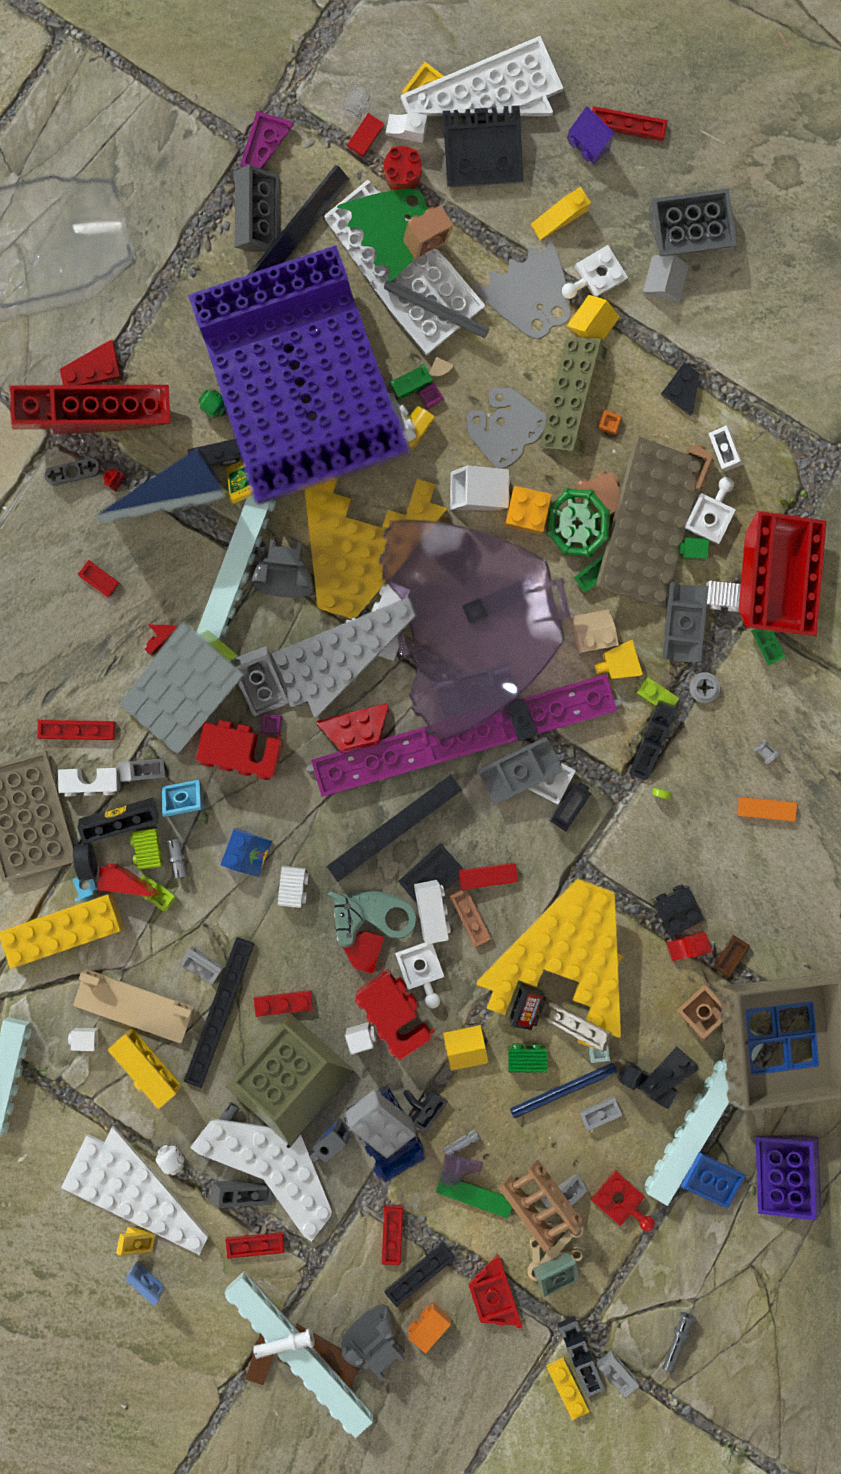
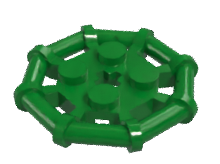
(586, 515)

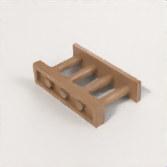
(530, 1216)

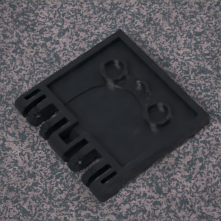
(484, 150)

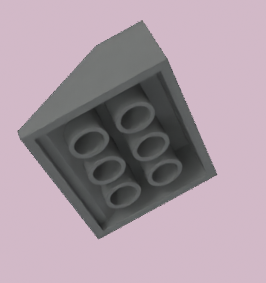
(693, 222)

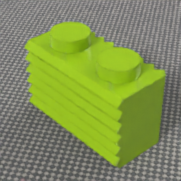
(146, 848)

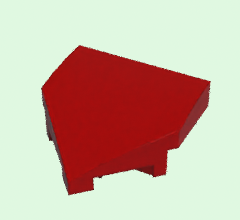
(365, 951)

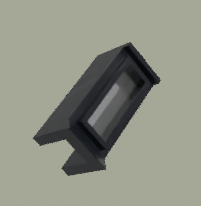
(570, 806)

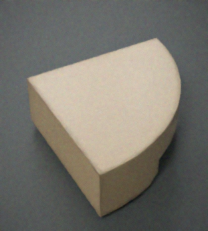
(440, 368)

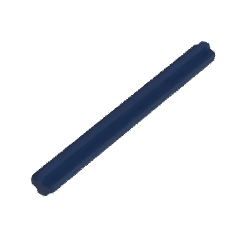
(563, 1090)

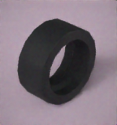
(85, 861)

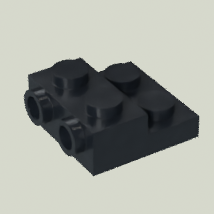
(678, 910)

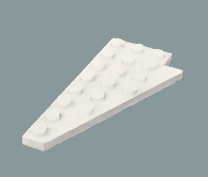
(124, 1184)

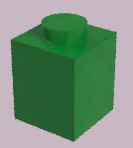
(694, 549)

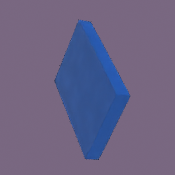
(713, 1180)

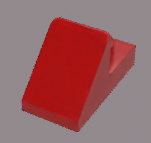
(164, 633)

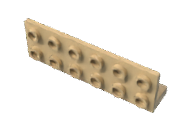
(133, 1006)

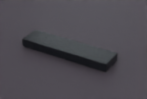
(419, 1274)

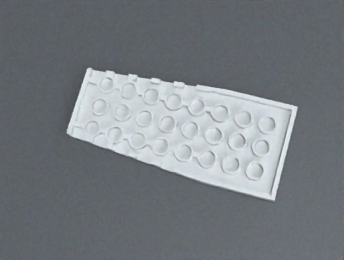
(427, 275)

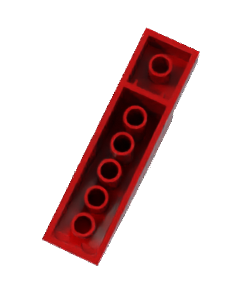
(88, 407)

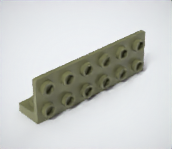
(572, 393)

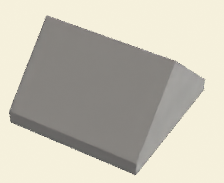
(666, 277)

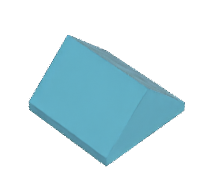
(182, 798)

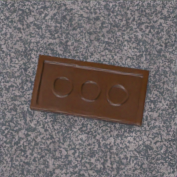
(333, 1356)

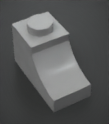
(141, 770)
(572, 1189)

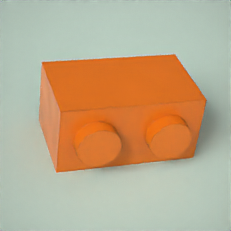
(428, 1327)

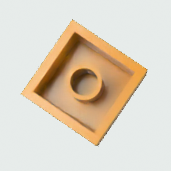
(527, 510)

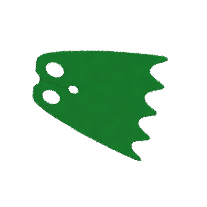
(384, 225)

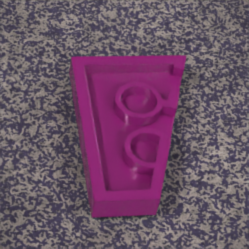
(264, 139)

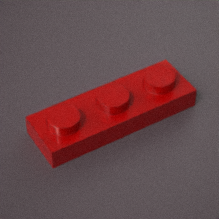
(283, 1003)

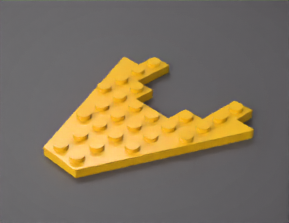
(349, 550)
(571, 940)

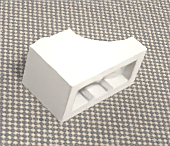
(407, 126)

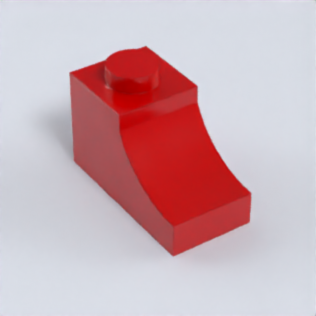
(689, 946)

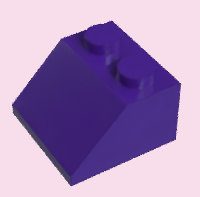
(590, 136)

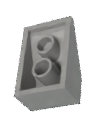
(260, 681)

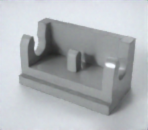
(201, 965)
(618, 1373)

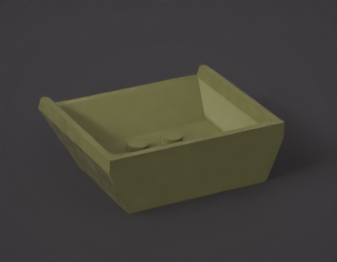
(290, 1079)

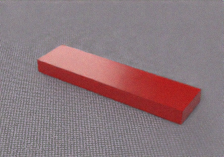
(632, 123)
(76, 730)

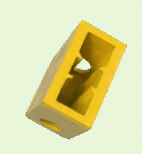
(620, 662)

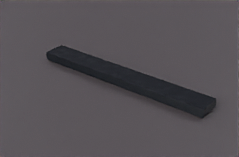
(303, 220)
(219, 1012)

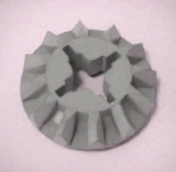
(710, 681)

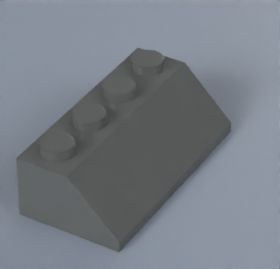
(256, 208)

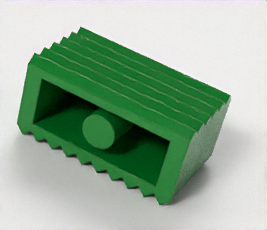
(527, 1058)

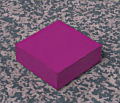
(430, 396)
(271, 724)

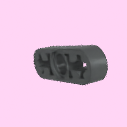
(60, 479)

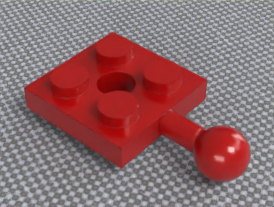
(631, 1199)

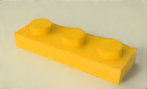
(567, 1388)

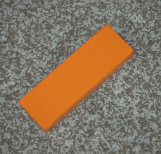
(767, 809)

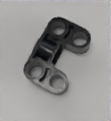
(632, 1077)

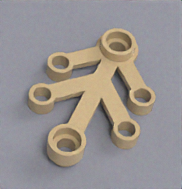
(554, 1251)

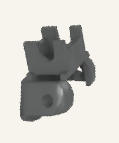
(283, 573)
(374, 1340)

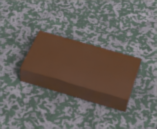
(731, 956)

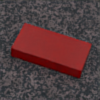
(365, 135)
(98, 579)

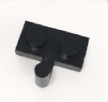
(426, 1111)

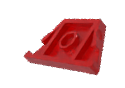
(355, 728)
(493, 1296)

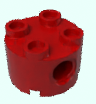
(402, 168)

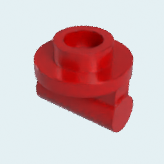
(113, 479)

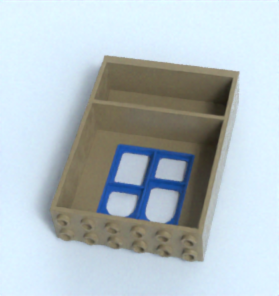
(791, 1082)

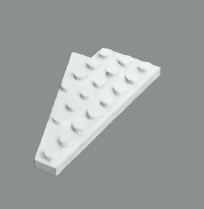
(510, 78)

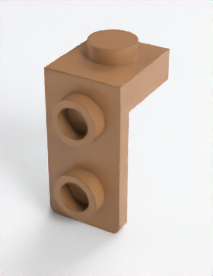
(700, 452)

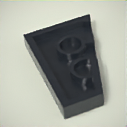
(669, 1073)

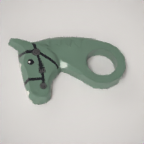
(372, 906)

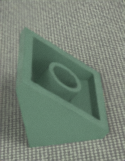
(556, 1274)

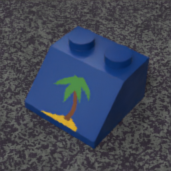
(246, 852)

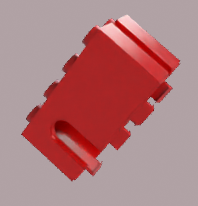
(236, 749)
(390, 1010)

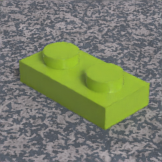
(653, 692)

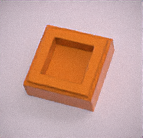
(609, 422)

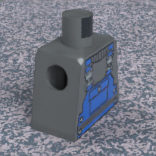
(331, 1141)

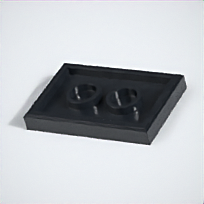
(437, 866)

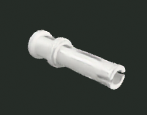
(292, 1343)

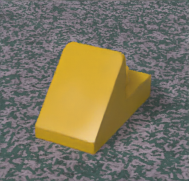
(135, 1242)

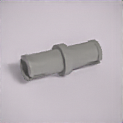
(177, 858)

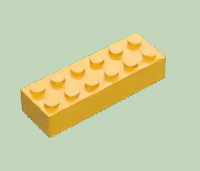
(61, 930)

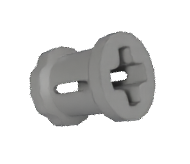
(766, 751)

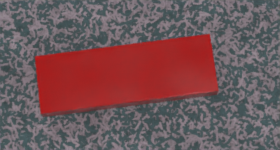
(488, 876)
(392, 1235)
(255, 1245)

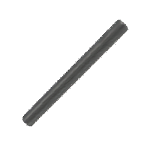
(436, 308)

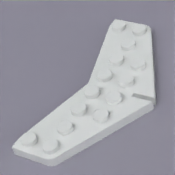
(266, 1155)

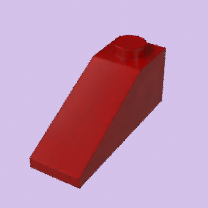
(121, 880)

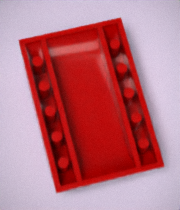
(782, 573)

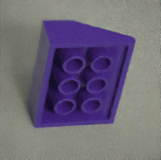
(788, 1176)

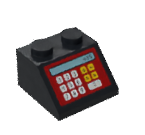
(526, 1007)

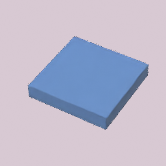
(145, 1283)

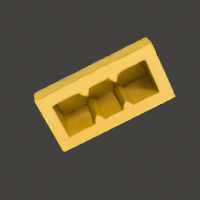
(422, 420)

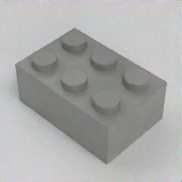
(380, 1123)

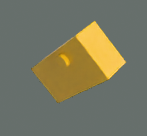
(145, 1068)

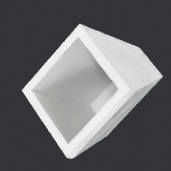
(479, 488)

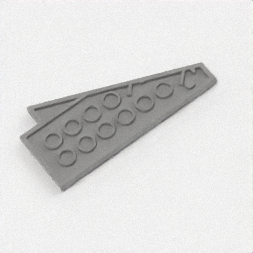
(329, 662)

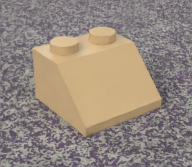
(594, 631)

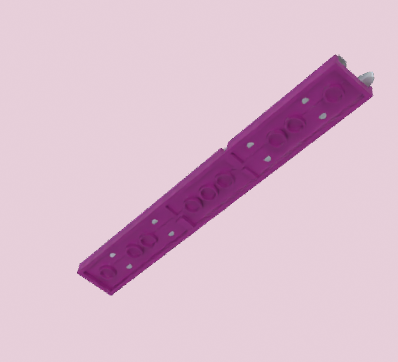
(420, 749)

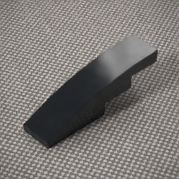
(652, 740)
(581, 1356)

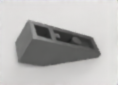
(240, 1194)

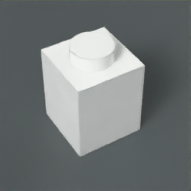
(83, 1039)

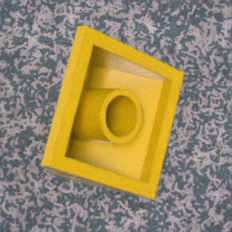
(593, 318)
(465, 1047)

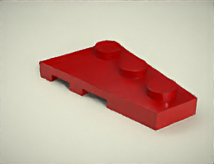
(92, 367)

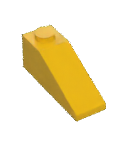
(561, 213)

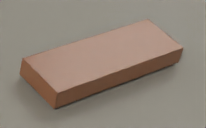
(470, 917)

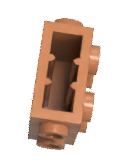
(606, 488)

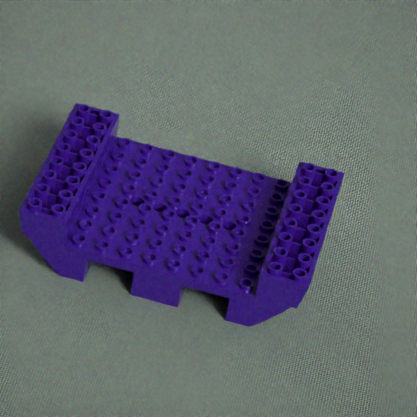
(312, 310)

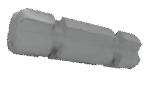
(462, 1143)

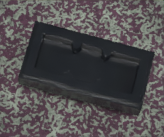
(521, 719)

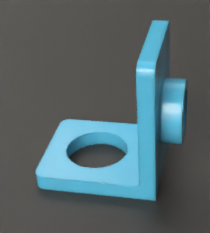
(87, 894)

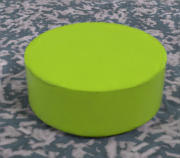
(661, 793)

